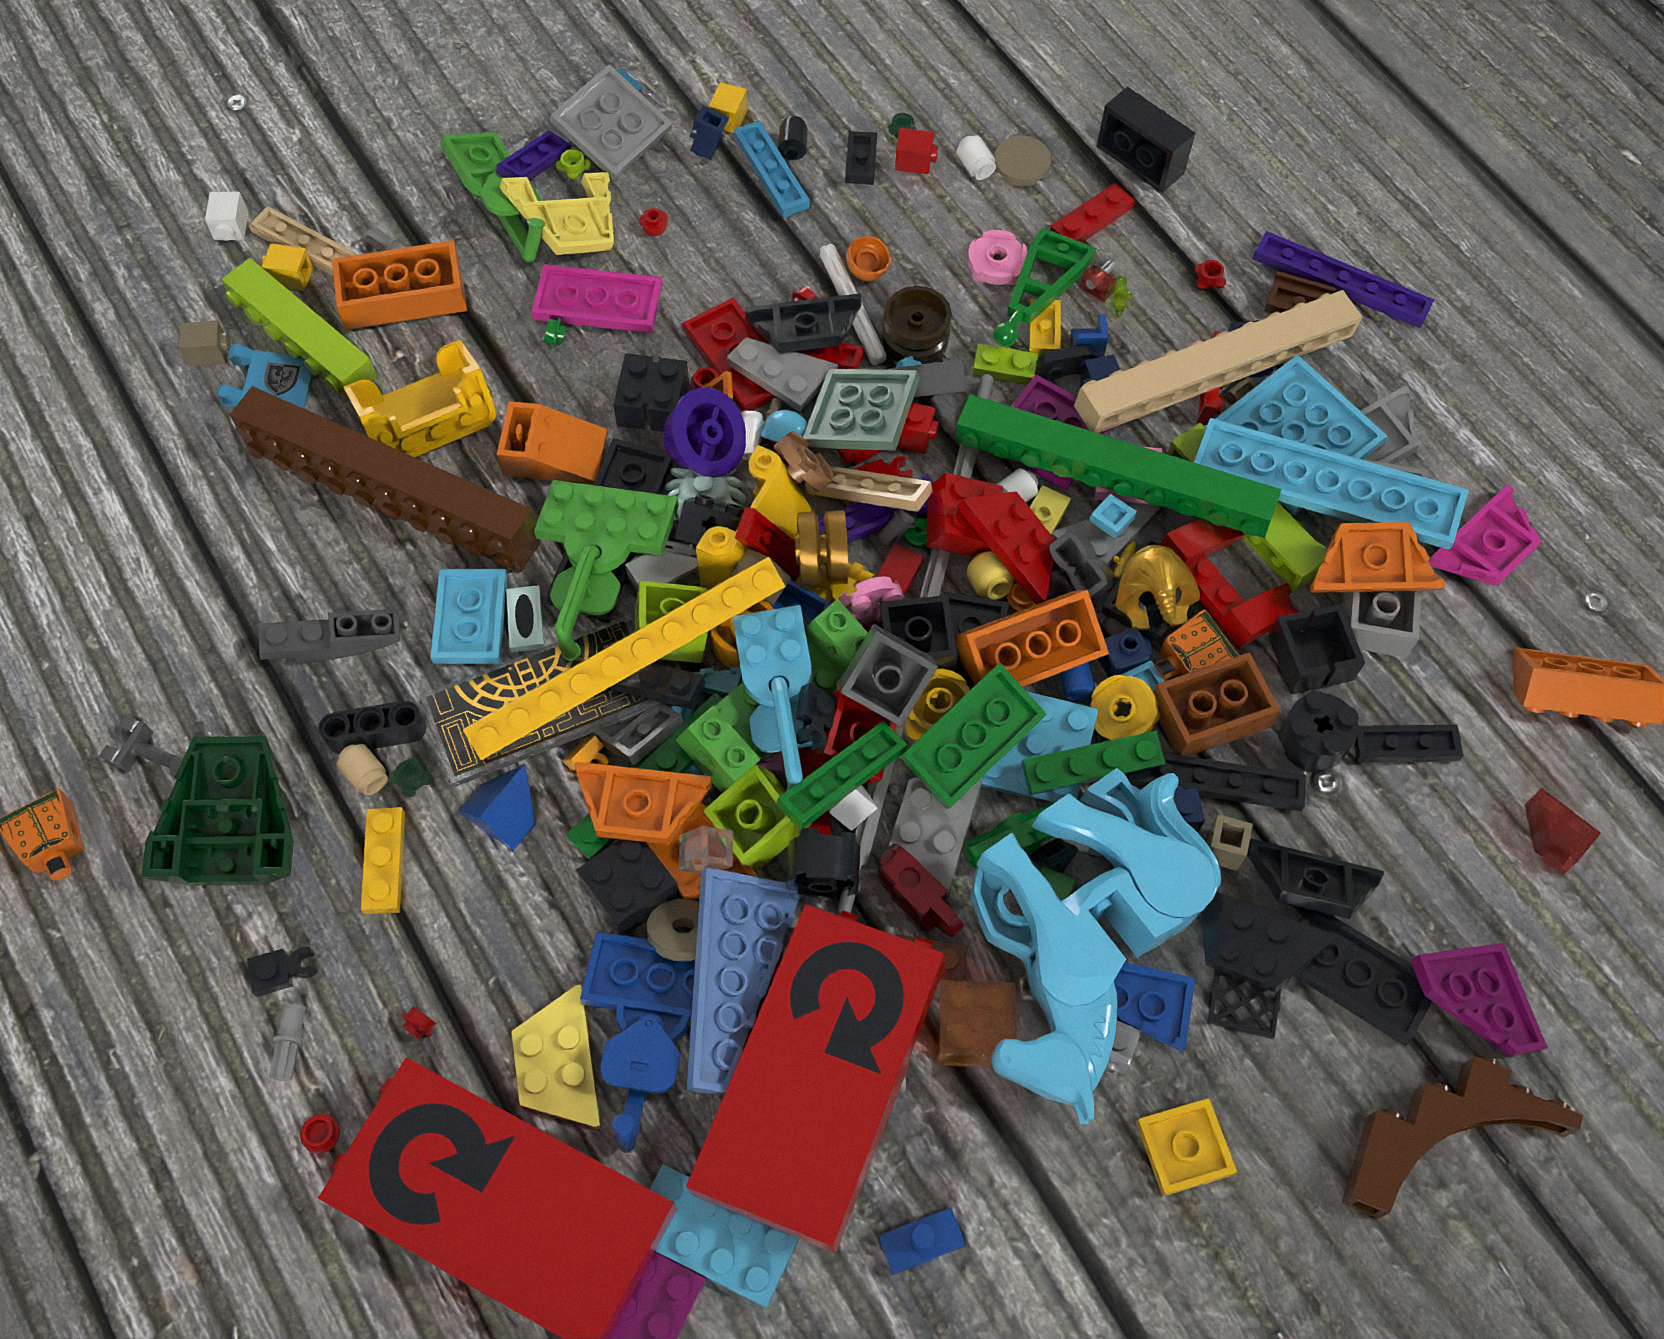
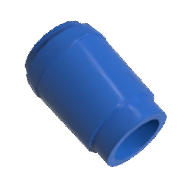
(1078, 683)

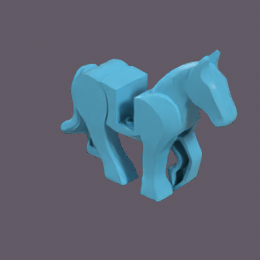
(1154, 892)

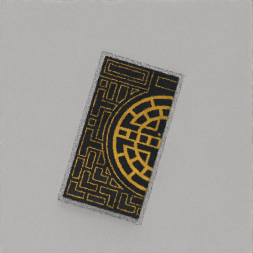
(477, 695)

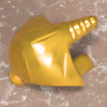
(1166, 577)

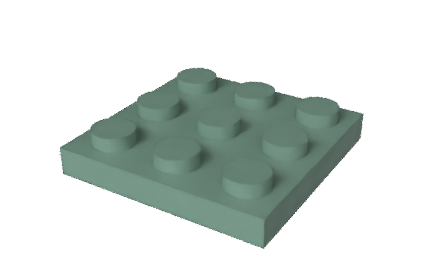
(861, 409)

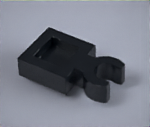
(817, 712)
(275, 970)

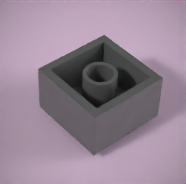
(887, 675)

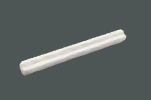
(861, 323)

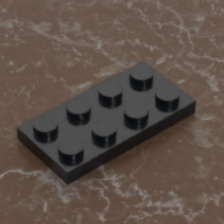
(1366, 979)

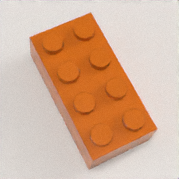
(399, 285)

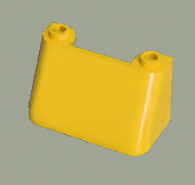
(428, 410)
(774, 497)

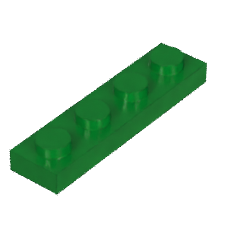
(1092, 762)
(841, 775)

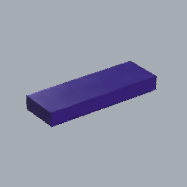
(534, 157)

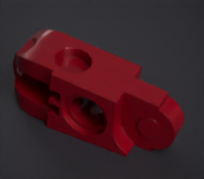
(917, 891)

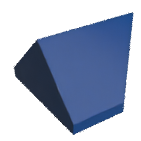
(503, 807)

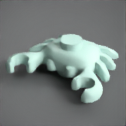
(691, 483)

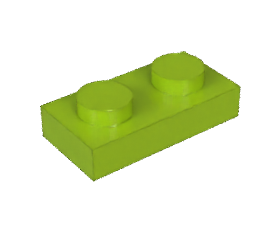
(1005, 363)

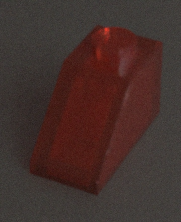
(1557, 831)

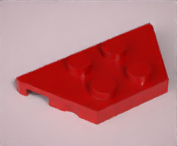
(1015, 538)

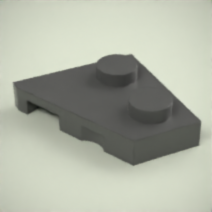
(640, 734)

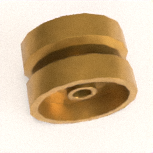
(820, 548)

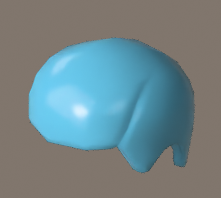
(781, 423)

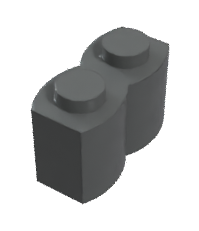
(1078, 557)

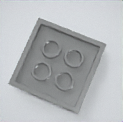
(610, 122)

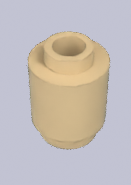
(362, 769)

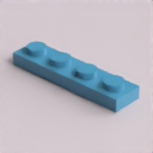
(771, 169)

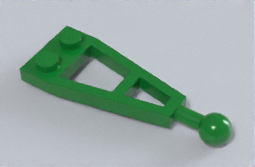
(1053, 249)

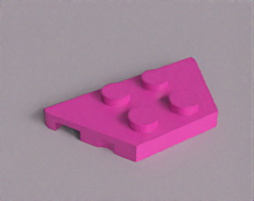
(1490, 542)

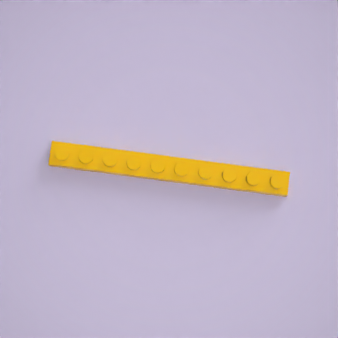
(623, 658)

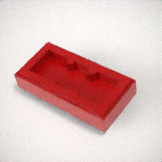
(845, 355)

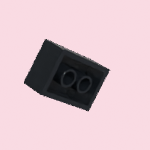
(1145, 139)

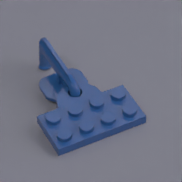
(652, 1014)

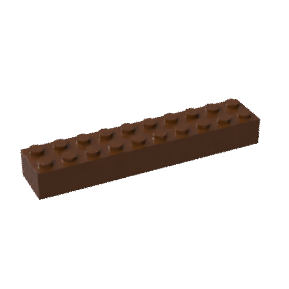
(386, 479)

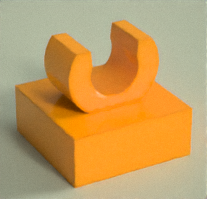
(586, 752)

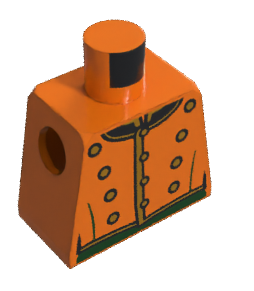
(1194, 647)
(44, 834)

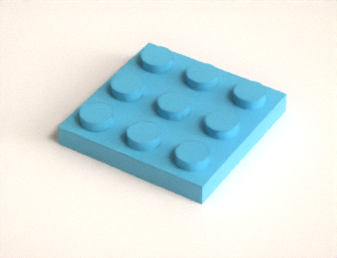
(1062, 729)

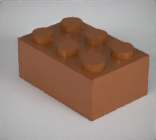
(1215, 705)

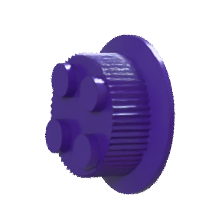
(706, 433)

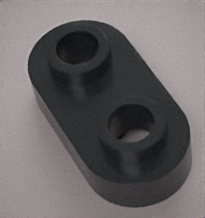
(1064, 361)

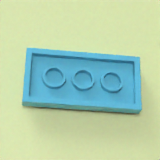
(721, 1243)

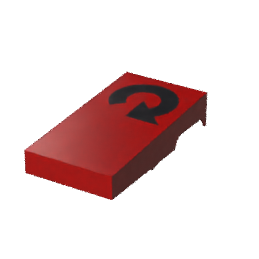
(818, 1077)
(499, 1204)

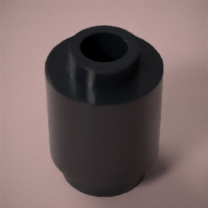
(793, 138)

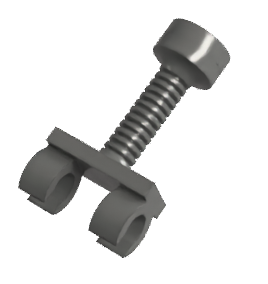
(136, 746)

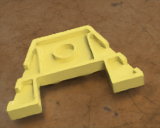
(570, 224)

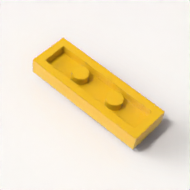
(383, 861)

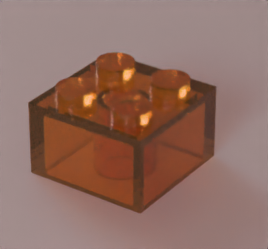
(973, 1021)

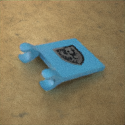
(271, 373)

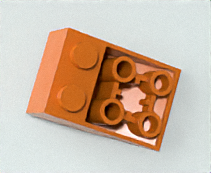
(549, 445)

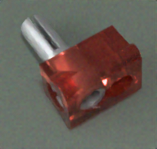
(1098, 280)

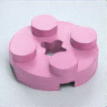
(993, 271)
(865, 602)

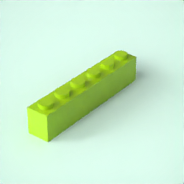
(297, 327)
(1287, 545)

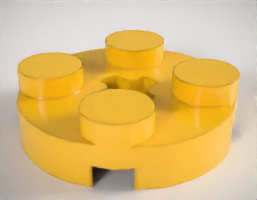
(1127, 689)

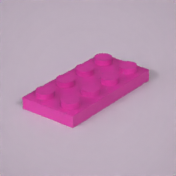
(597, 298)

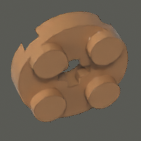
(803, 462)

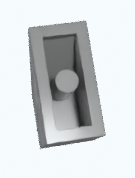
(668, 568)

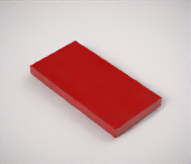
(715, 337)

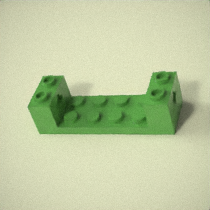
(722, 736)

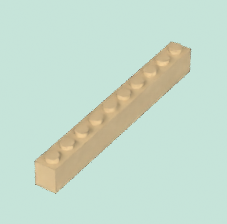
(1216, 361)

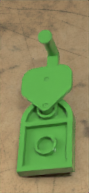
(475, 162)

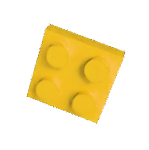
(1186, 1147)

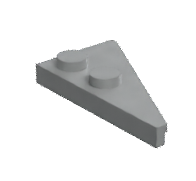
(1105, 545)

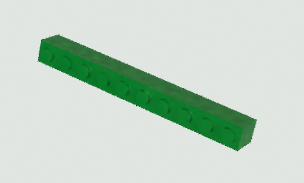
(1117, 466)

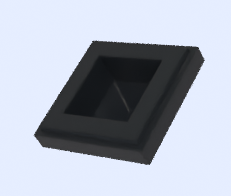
(1055, 855)

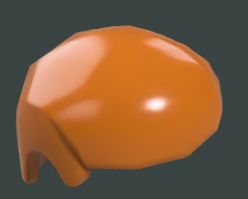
(868, 258)

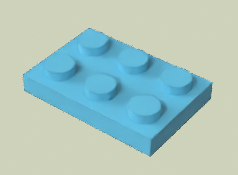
(469, 616)

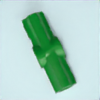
(1018, 824)

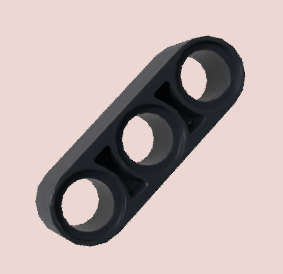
(358, 720)

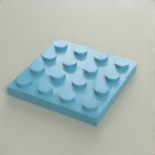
(1308, 410)

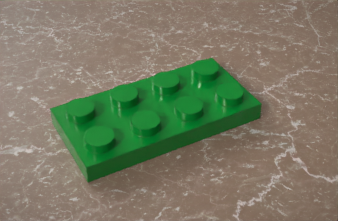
(973, 735)

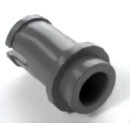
(897, 526)

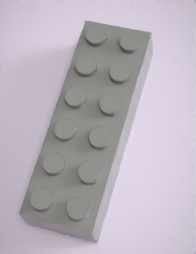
(1386, 619)

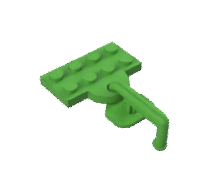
(598, 535)

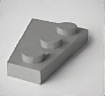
(786, 375)

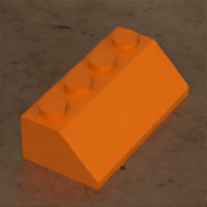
(1035, 640)
(1588, 687)

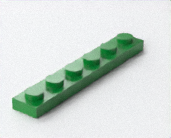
(667, 757)

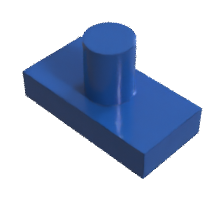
(921, 1241)

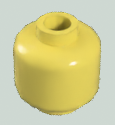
(989, 576)

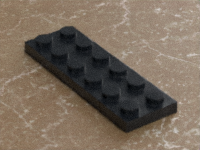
(626, 468)

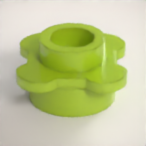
(573, 163)

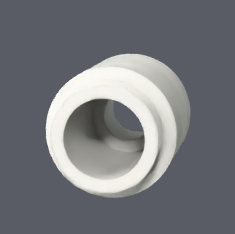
(976, 157)
(1021, 481)

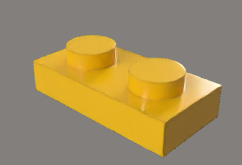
(1046, 329)

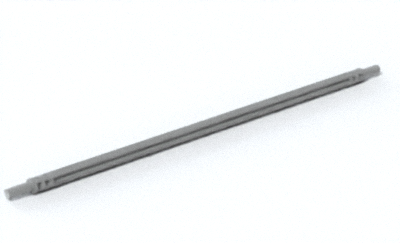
(930, 587)

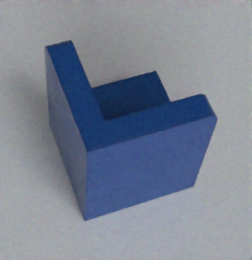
(1096, 336)

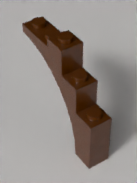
(1481, 1099)

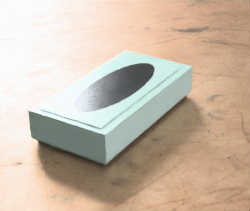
(525, 618)

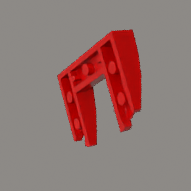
(1238, 618)

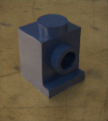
(707, 132)

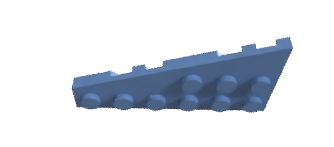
(736, 955)

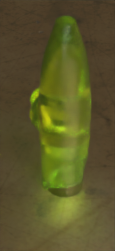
(1121, 295)

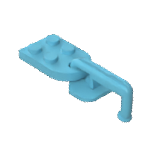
(772, 656)

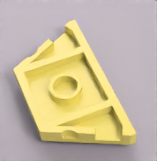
(557, 1062)

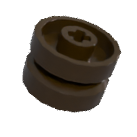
(916, 324)

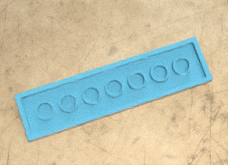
(1336, 482)

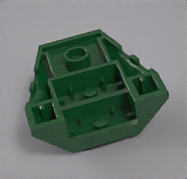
(222, 818)

